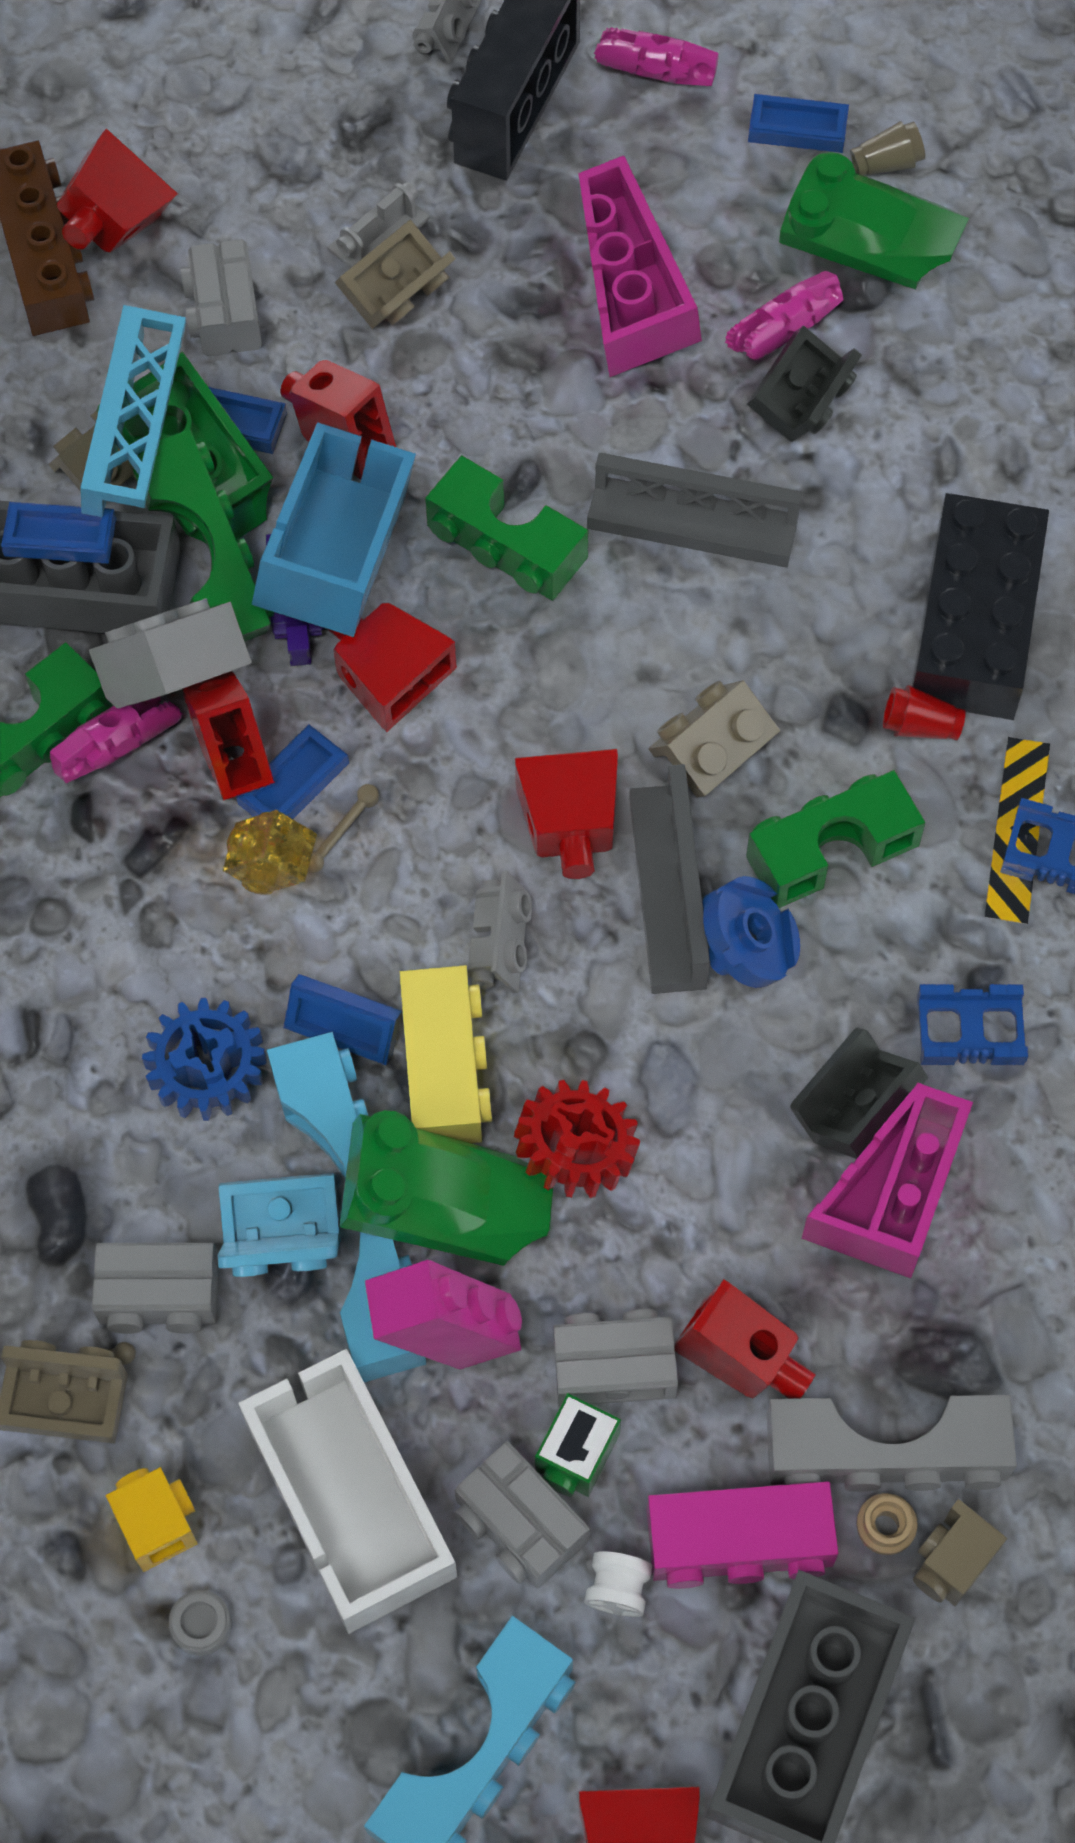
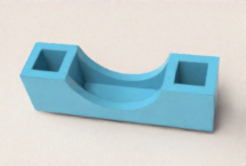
(521, 1680)

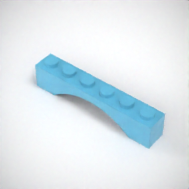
(317, 1101)

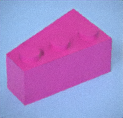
(893, 1188)

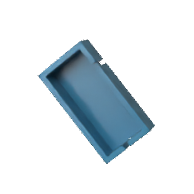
(333, 531)

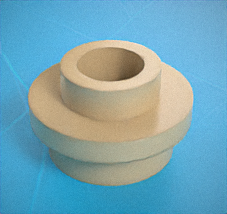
(895, 1508)

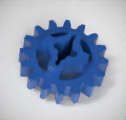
(182, 1068)

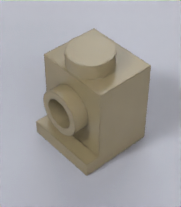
(957, 1555)

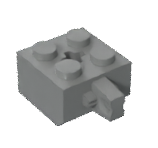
(169, 652)

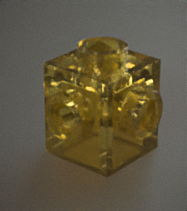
(269, 852)

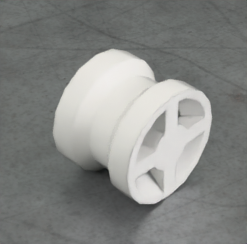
(618, 1584)

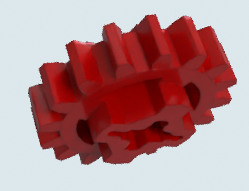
(576, 1138)

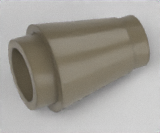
(890, 150)

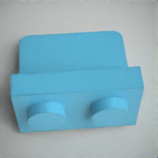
(279, 1223)

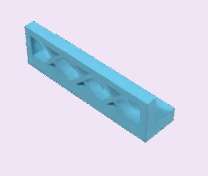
(114, 410)

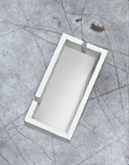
(349, 1491)

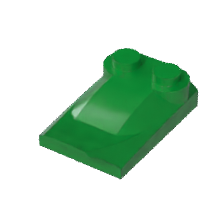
(868, 223)
(234, 460)
(440, 1191)

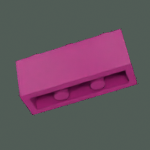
(443, 1315)
(741, 1533)

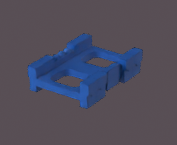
(1053, 865)
(970, 1007)

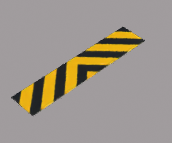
(1022, 778)

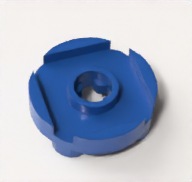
(728, 918)

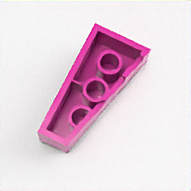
(637, 282)

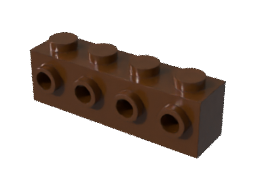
(33, 232)

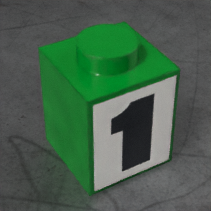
(576, 1446)

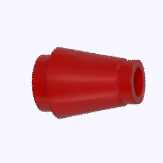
(920, 715)

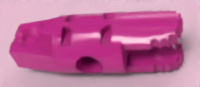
(657, 57)
(780, 317)
(111, 737)

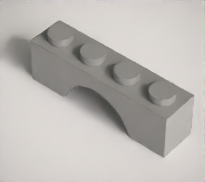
(968, 1444)

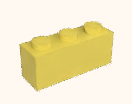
(444, 1053)

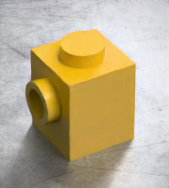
(152, 1516)

